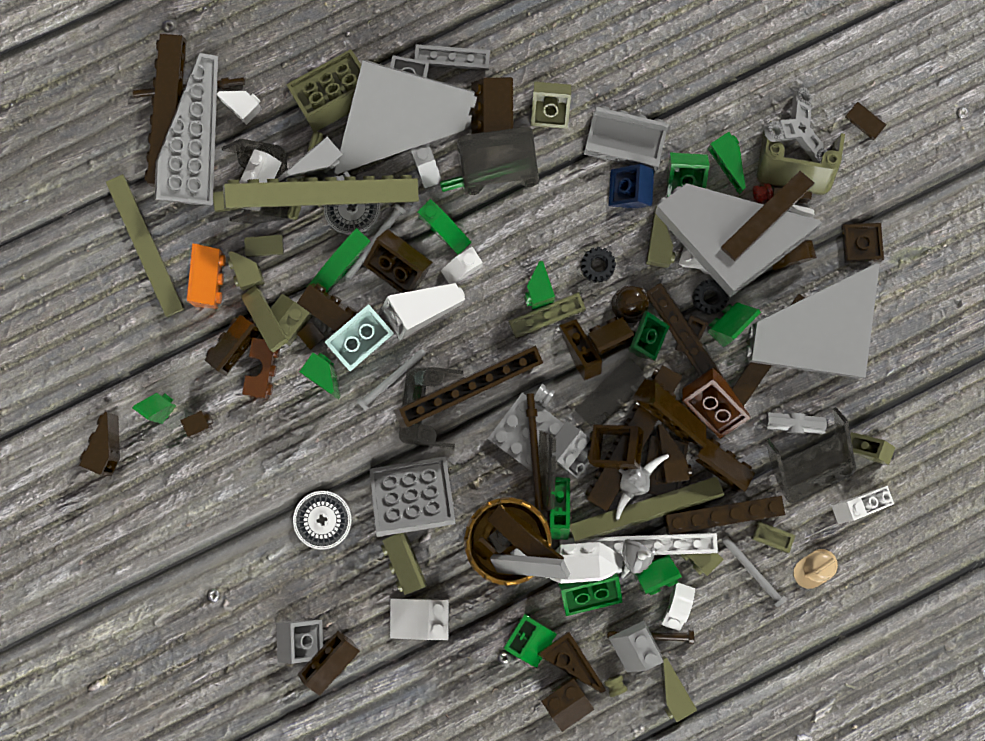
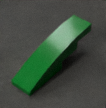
(341, 260)

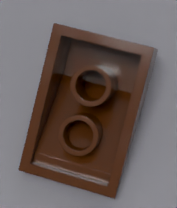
(715, 403)

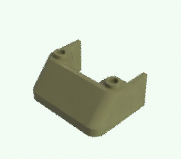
(779, 170)

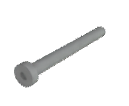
(391, 379)
(779, 600)

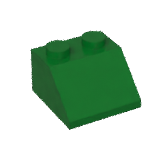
(687, 169)
(539, 289)

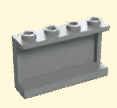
(626, 138)

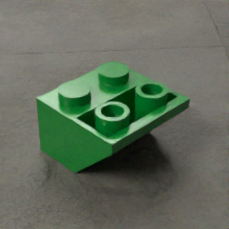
(659, 573)
(529, 639)

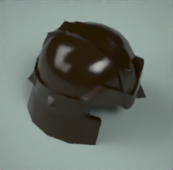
(630, 303)

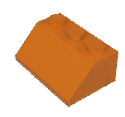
(205, 276)

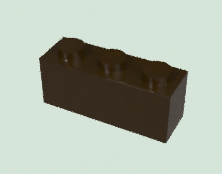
(326, 307)
(328, 663)

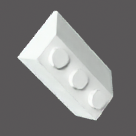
(261, 167)

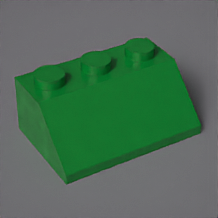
(320, 371)
(590, 595)

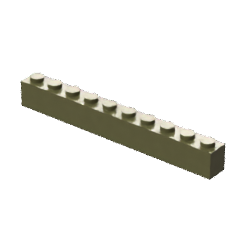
(320, 192)

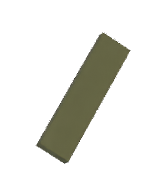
(547, 315)
(264, 319)

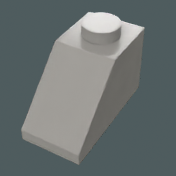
(426, 165)

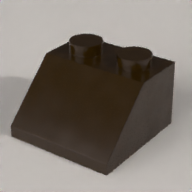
(610, 336)
(566, 704)

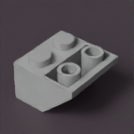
(572, 449)

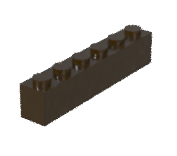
(724, 515)

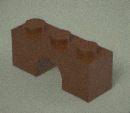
(260, 385)

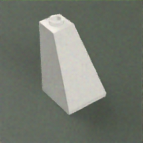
(418, 308)

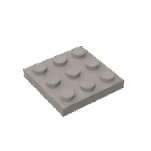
(513, 431)

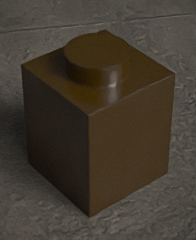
(197, 424)

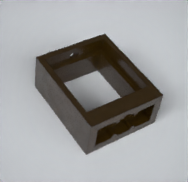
(634, 450)

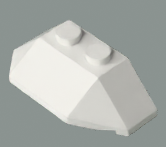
(589, 562)

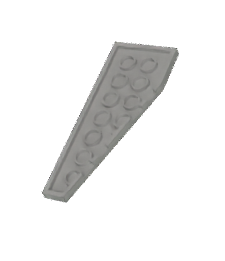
(187, 155)

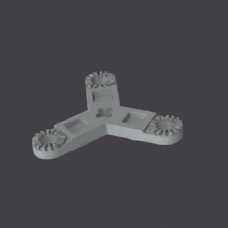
(800, 118)

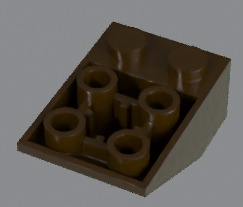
(103, 446)

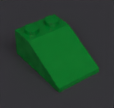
(732, 323)

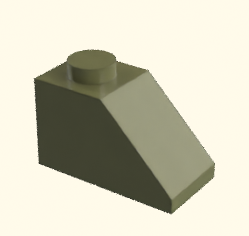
(872, 448)

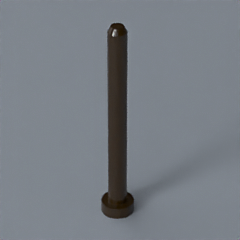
(666, 636)

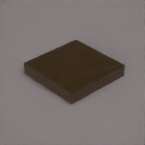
(862, 242)

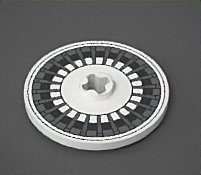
(311, 531)

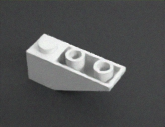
(862, 505)

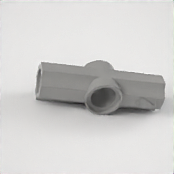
(795, 423)

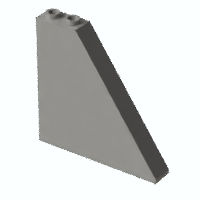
(399, 112)
(709, 218)
(823, 331)

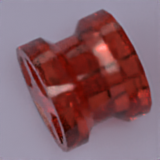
(762, 193)

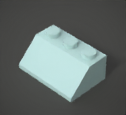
(359, 337)

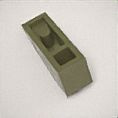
(660, 244)
(675, 696)

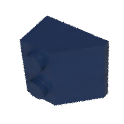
(631, 187)

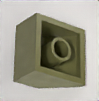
(551, 105)
(290, 317)

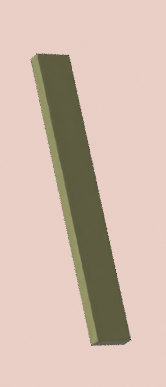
(145, 246)
(647, 510)

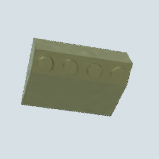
(327, 90)

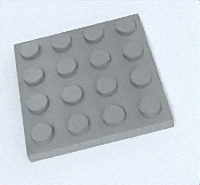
(412, 496)

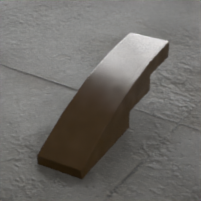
(521, 534)

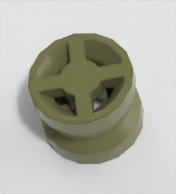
(615, 685)

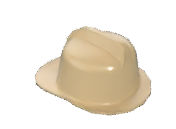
(815, 569)

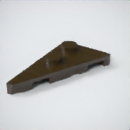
(568, 657)

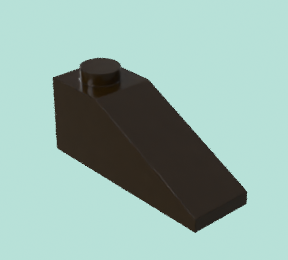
(581, 350)
(675, 466)

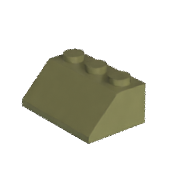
(403, 563)

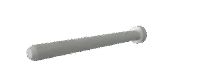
(387, 224)

